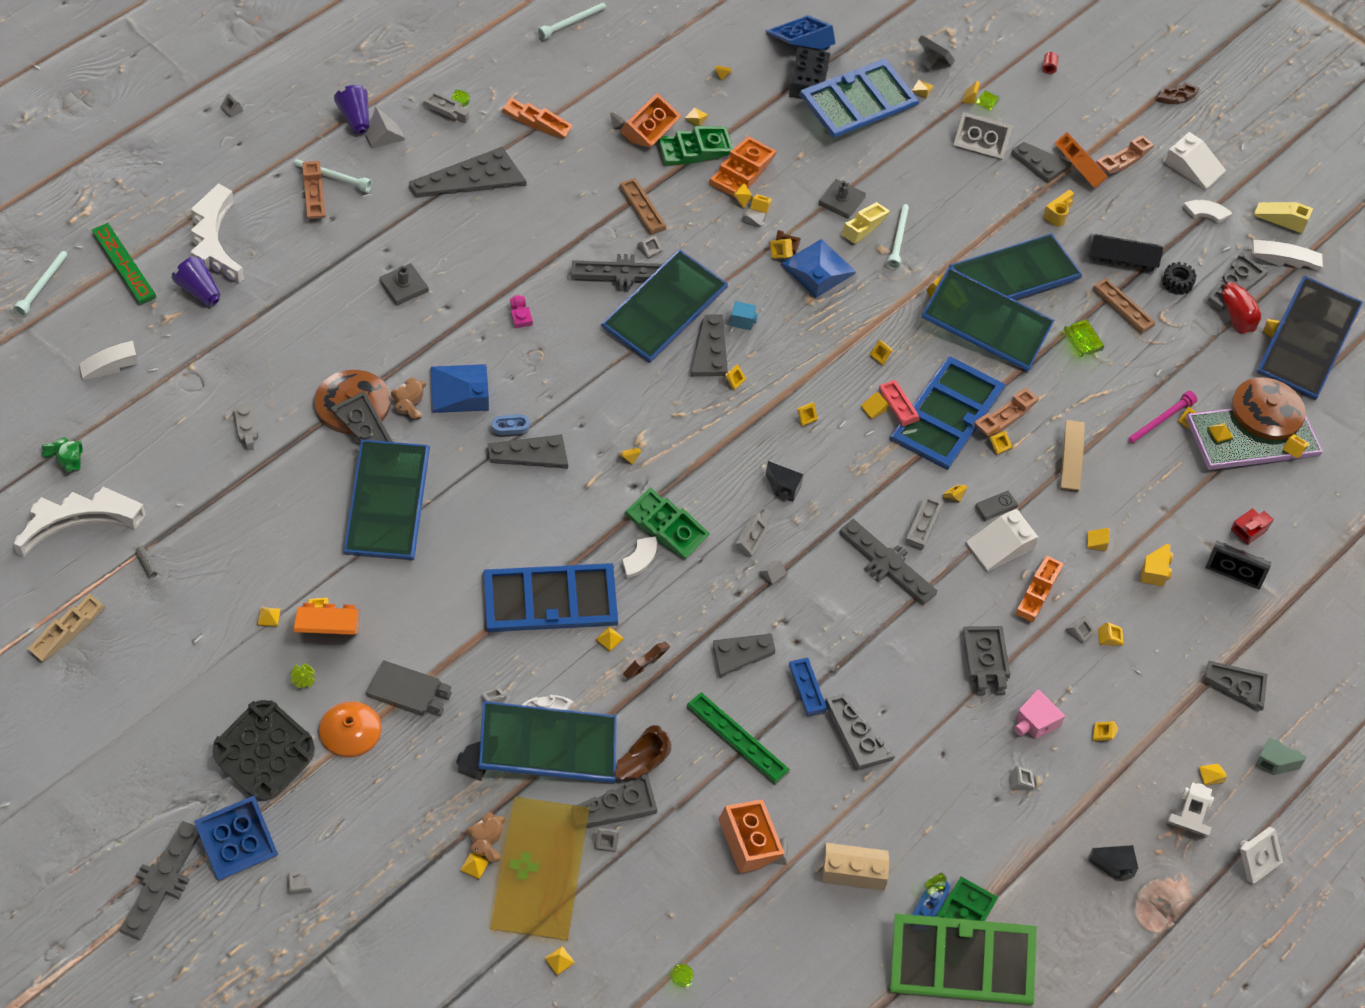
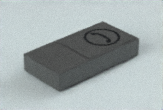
(996, 505)

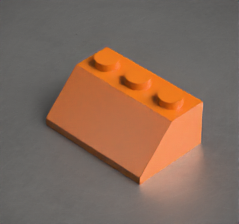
(650, 122)
(327, 619)
(750, 835)

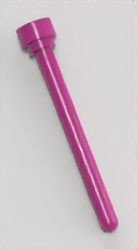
(1187, 400)

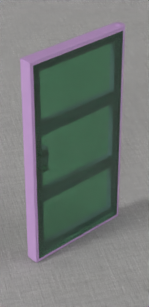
(1244, 447)

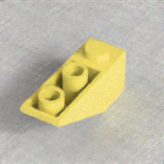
(1286, 214)

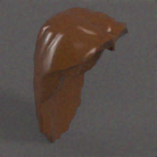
(644, 754)

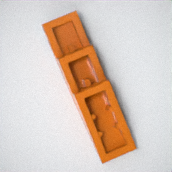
(537, 119)
(1039, 589)

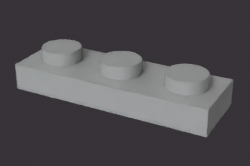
(924, 522)

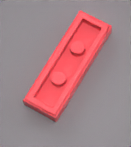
(899, 403)

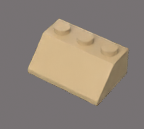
(855, 866)

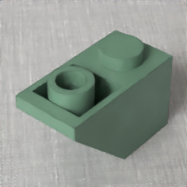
(1279, 758)

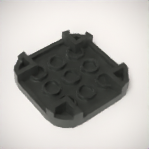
(263, 750)

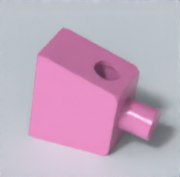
(1038, 716)

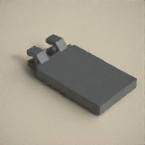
(987, 657)
(408, 689)

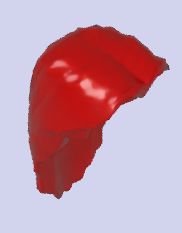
(1242, 308)

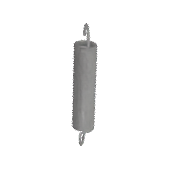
(149, 567)

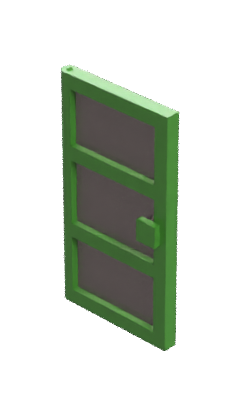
(963, 959)

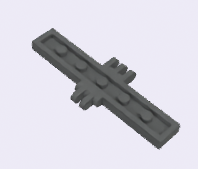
(622, 271)
(888, 562)
(161, 881)

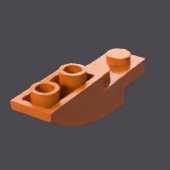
(1081, 160)

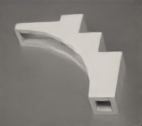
(207, 216)
(75, 510)

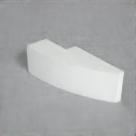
(109, 361)

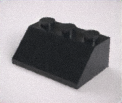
(1238, 565)

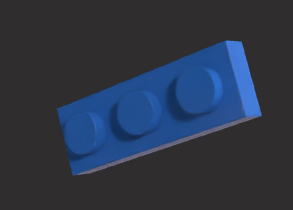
(807, 686)

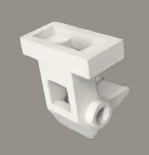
(1189, 820)

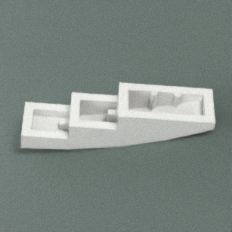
(1283, 253)

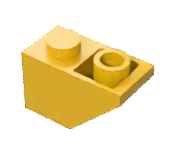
(1156, 566)

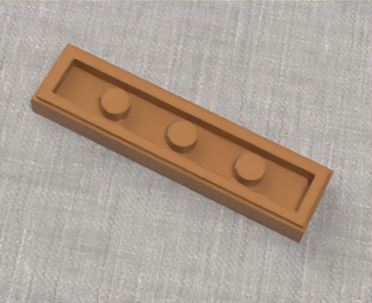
(642, 206)
(1124, 305)

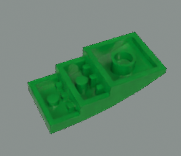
(695, 146)
(671, 526)
(968, 902)

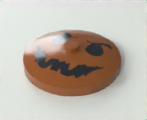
(344, 386)
(1268, 408)

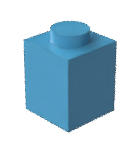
(743, 315)

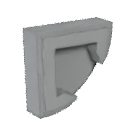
(298, 884)

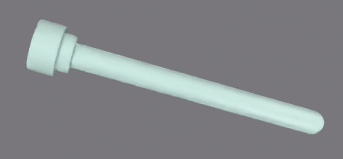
(545, 31)
(363, 184)
(894, 259)
(23, 307)

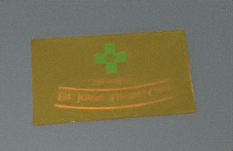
(540, 868)

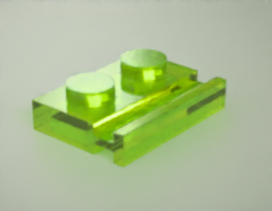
(1083, 338)

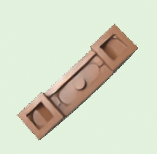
(1125, 158)
(313, 190)
(1008, 414)

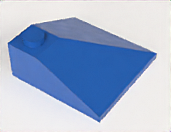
(805, 32)
(818, 268)
(459, 388)
(236, 837)

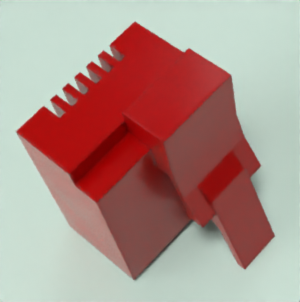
(1251, 525)

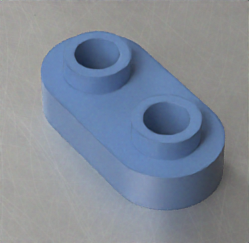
(510, 424)

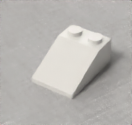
(1195, 161)
(1003, 540)

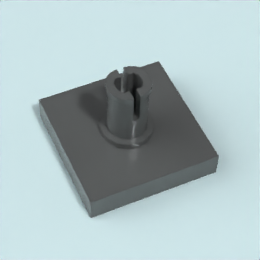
(935, 51)
(842, 198)
(404, 284)

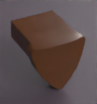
(795, 240)

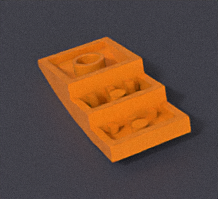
(743, 166)

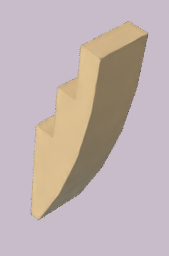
(1072, 455)
(68, 627)

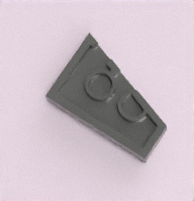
(1040, 162)
(737, 652)
(1238, 682)

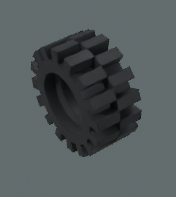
(1178, 285)

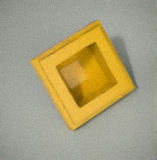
(722, 71)
(743, 195)
(881, 352)
(735, 377)
(807, 413)
(1220, 432)
(630, 455)
(955, 493)
(269, 616)
(609, 639)
(474, 866)
(559, 960)

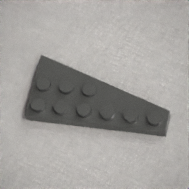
(475, 174)

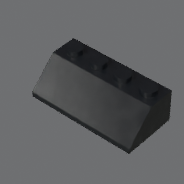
(1125, 250)

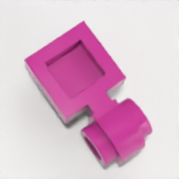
(520, 315)

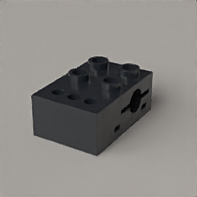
(808, 70)

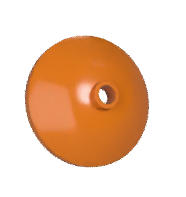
(352, 738)

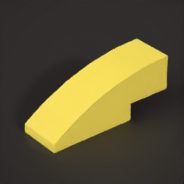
(864, 222)

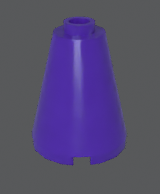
(354, 107)
(197, 281)

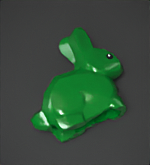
(67, 453)

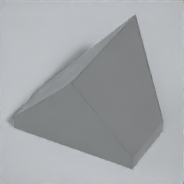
(383, 130)

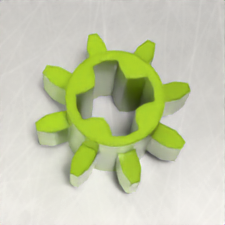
(302, 676)

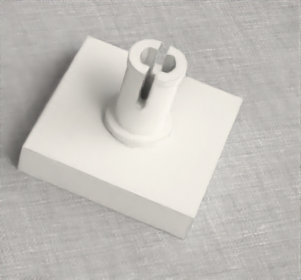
(1261, 855)

